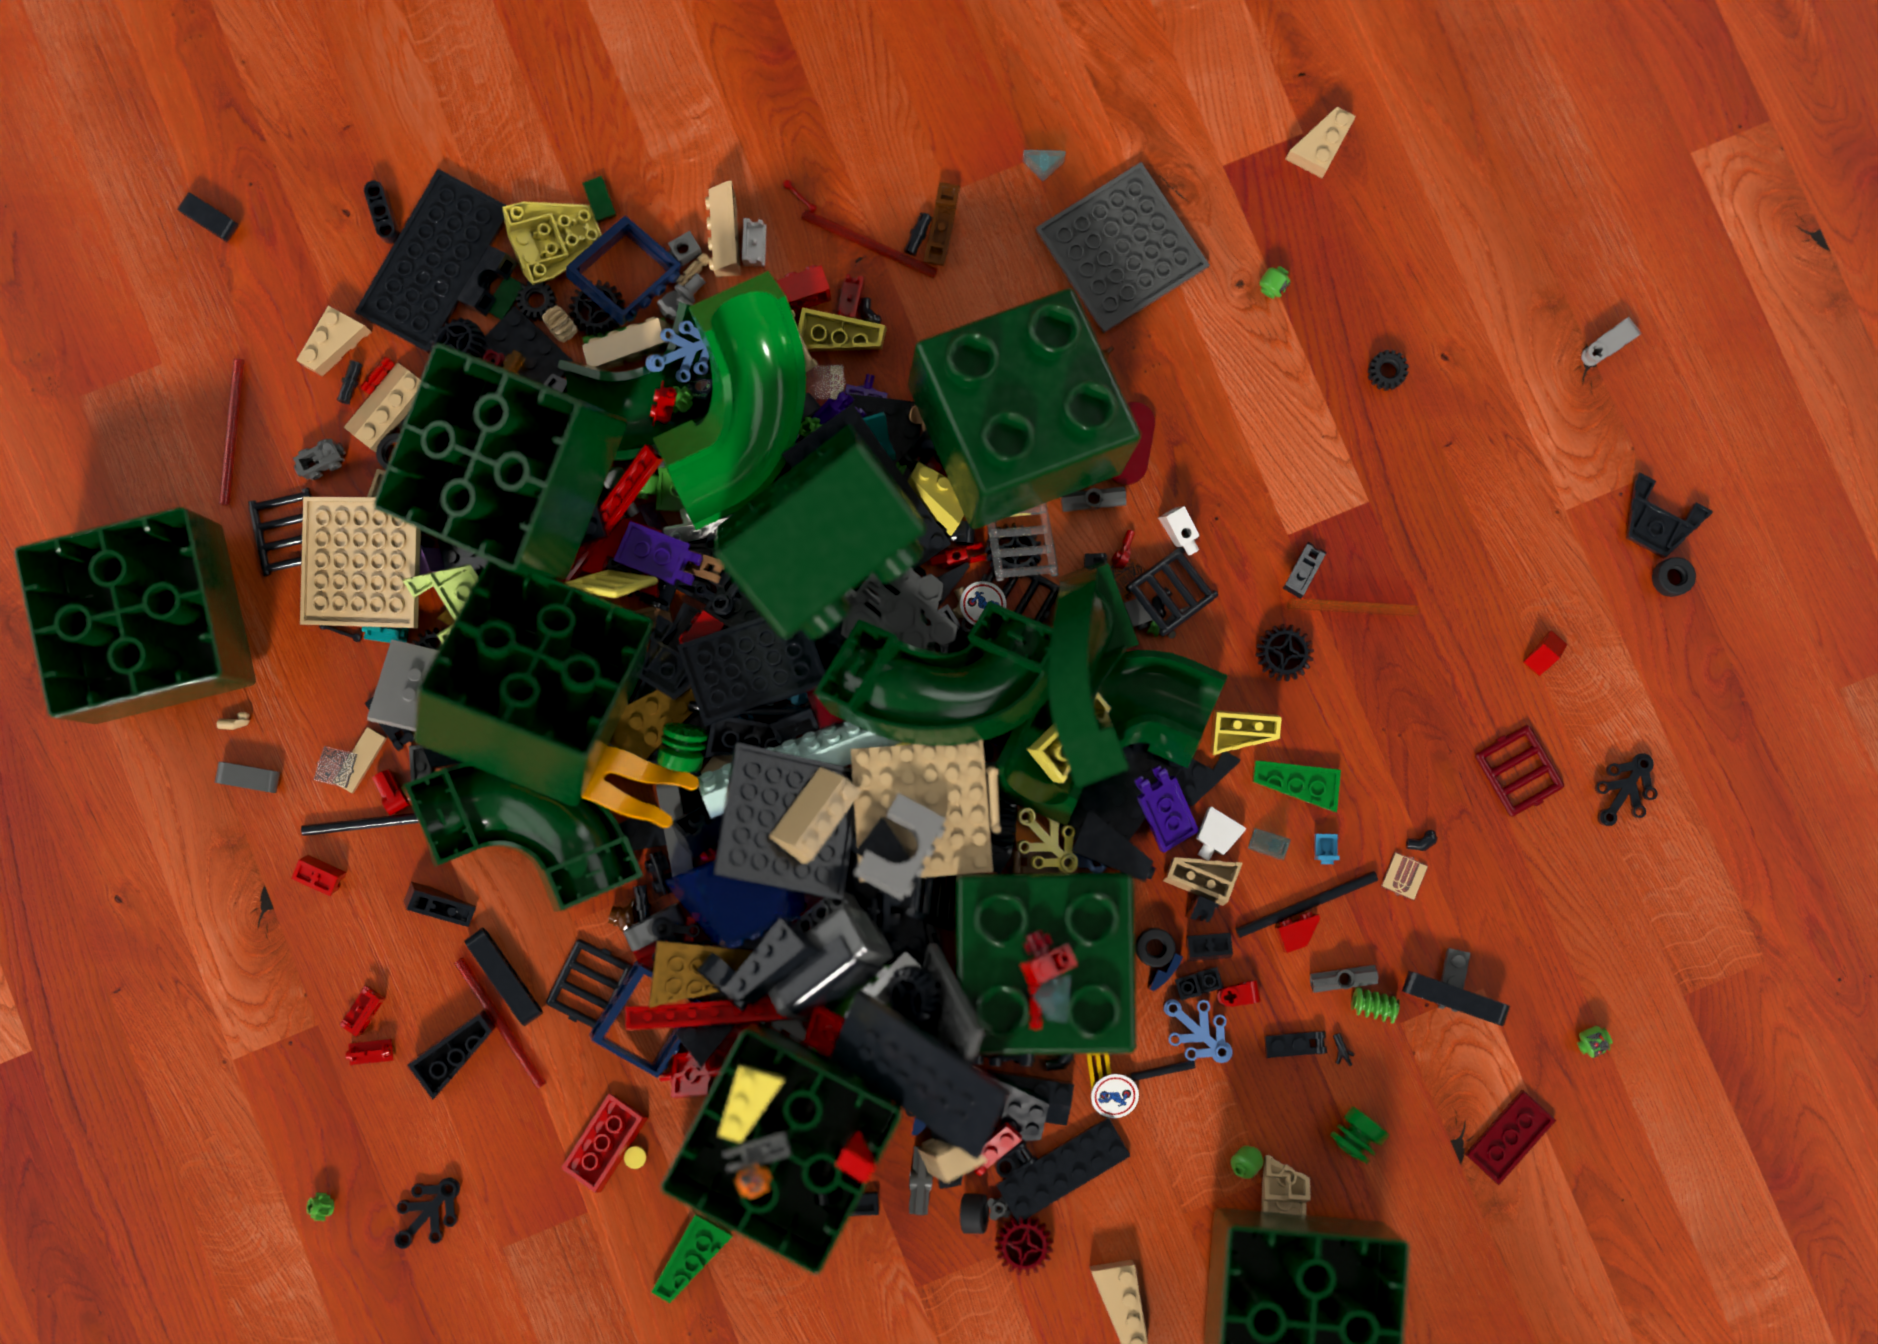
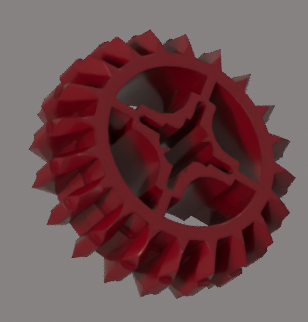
(1033, 1246)

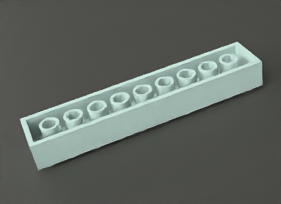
(826, 745)

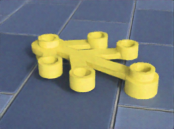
(1049, 844)

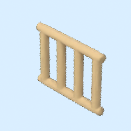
(992, 798)

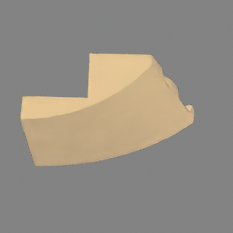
(1284, 1188)

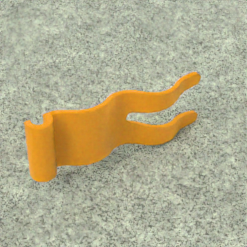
(635, 768)

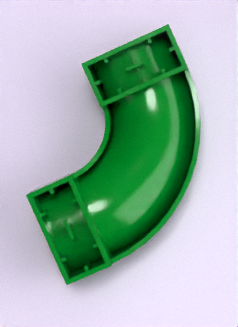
(753, 404)

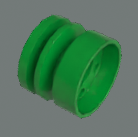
(682, 747)
(1359, 1135)

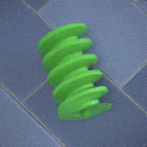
(1375, 1003)

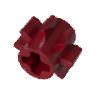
(1038, 943)

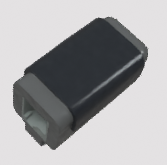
(847, 958)

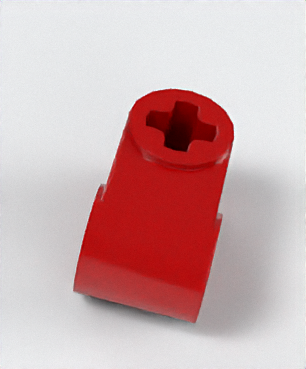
(1243, 994)

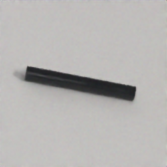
(1163, 1070)

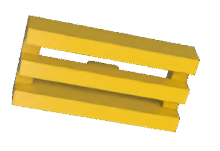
(1099, 1067)

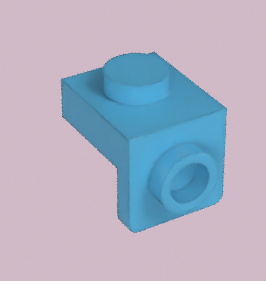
(1326, 848)

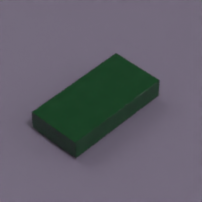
(599, 199)
(506, 297)

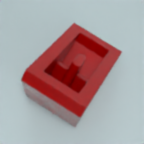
(1545, 653)
(857, 1159)

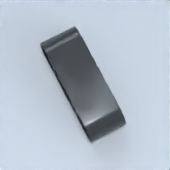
(247, 777)
(641, 932)

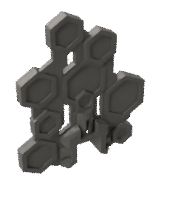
(902, 611)

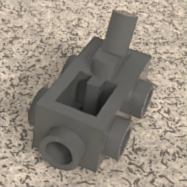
(326, 456)

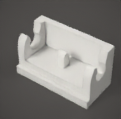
(754, 243)

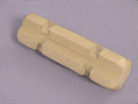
(695, 267)

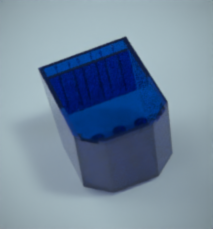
(732, 908)

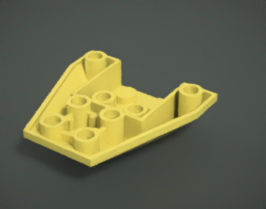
(549, 236)

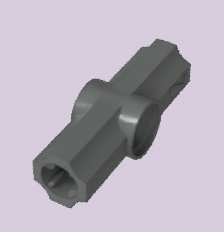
(1107, 498)
(1356, 977)
(919, 1184)

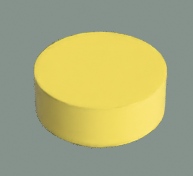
(635, 1157)

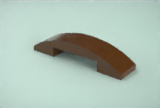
(942, 224)

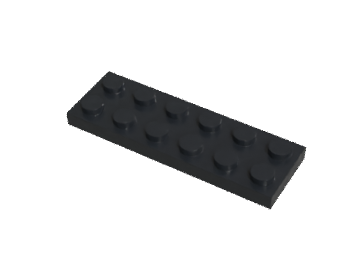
(1063, 1169)

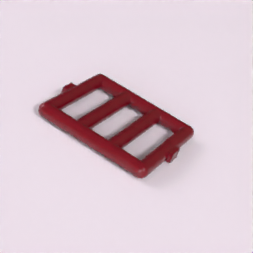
(1502, 792)

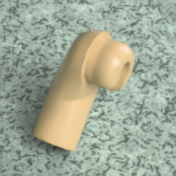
(957, 611)
(231, 724)

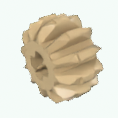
(559, 323)

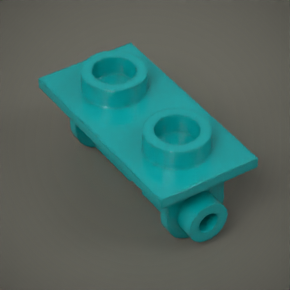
(385, 634)

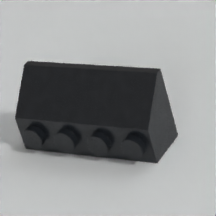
(1057, 1091)

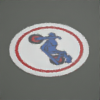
(976, 598)
(1115, 1096)

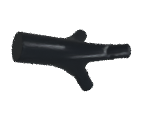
(1343, 1051)

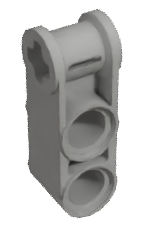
(1610, 342)

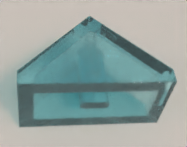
(1043, 162)
(1269, 844)
(1054, 997)

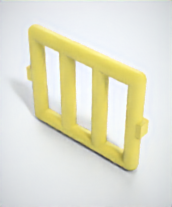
(612, 583)

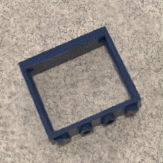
(601, 246)
(612, 1010)

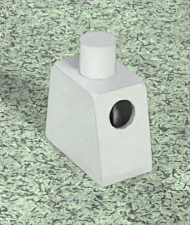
(1176, 521)
(1217, 833)

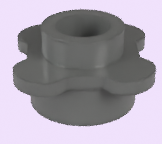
(993, 1204)

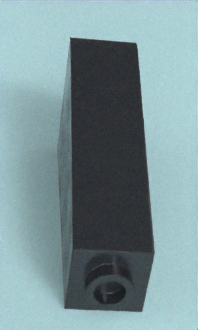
(1107, 847)

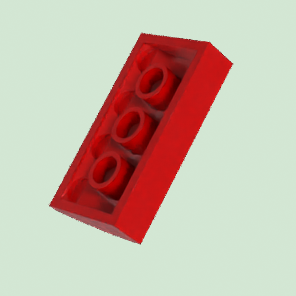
(604, 1143)

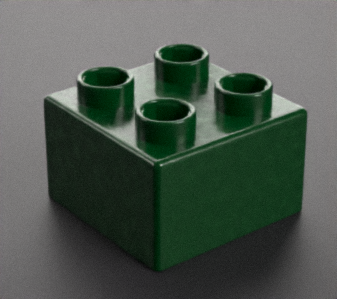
(1022, 407)
(500, 464)
(820, 536)
(134, 616)
(532, 681)
(1075, 909)
(820, 1113)
(1305, 1280)

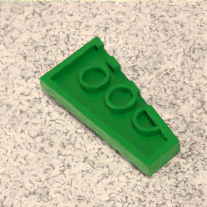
(1305, 783)
(696, 1248)

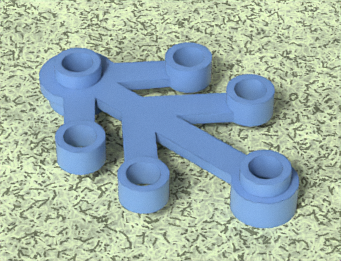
(688, 350)
(1200, 1033)

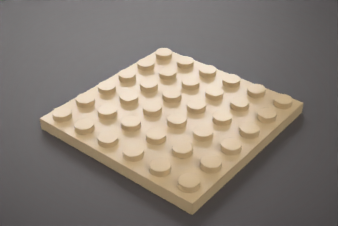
(357, 565)
(940, 779)

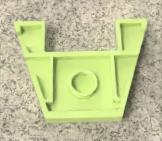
(451, 585)

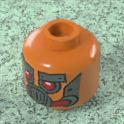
(753, 1180)

